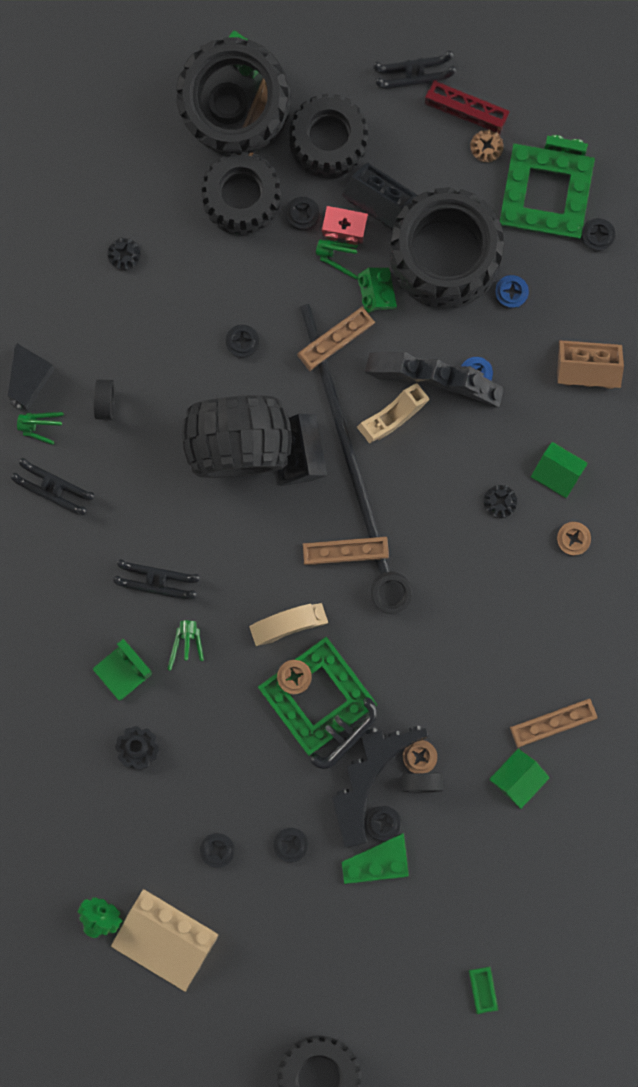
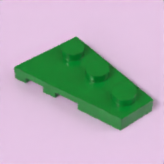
(378, 863)

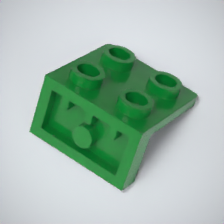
(122, 670)

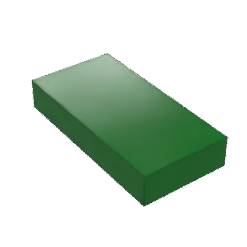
(483, 990)

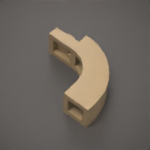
(395, 414)
(288, 622)

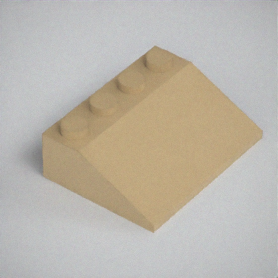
(164, 940)

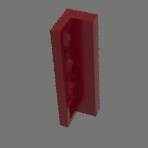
(465, 111)

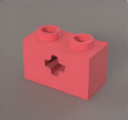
(334, 221)

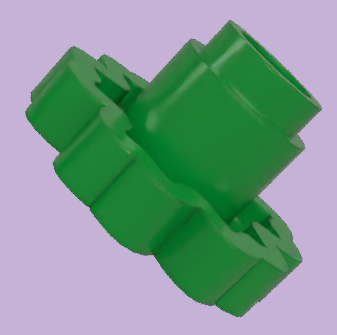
(99, 917)

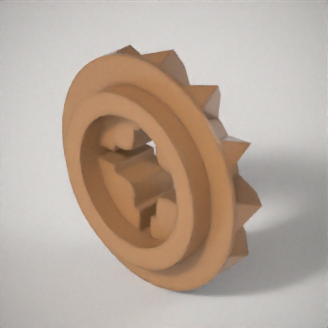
(489, 154)
(583, 536)
(299, 668)
(418, 747)

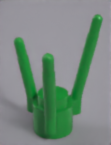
(327, 249)
(28, 422)
(187, 631)

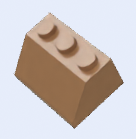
(590, 364)

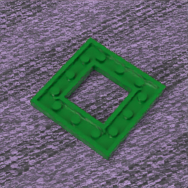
(564, 225)
(314, 737)

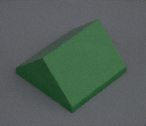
(558, 470)
(519, 778)

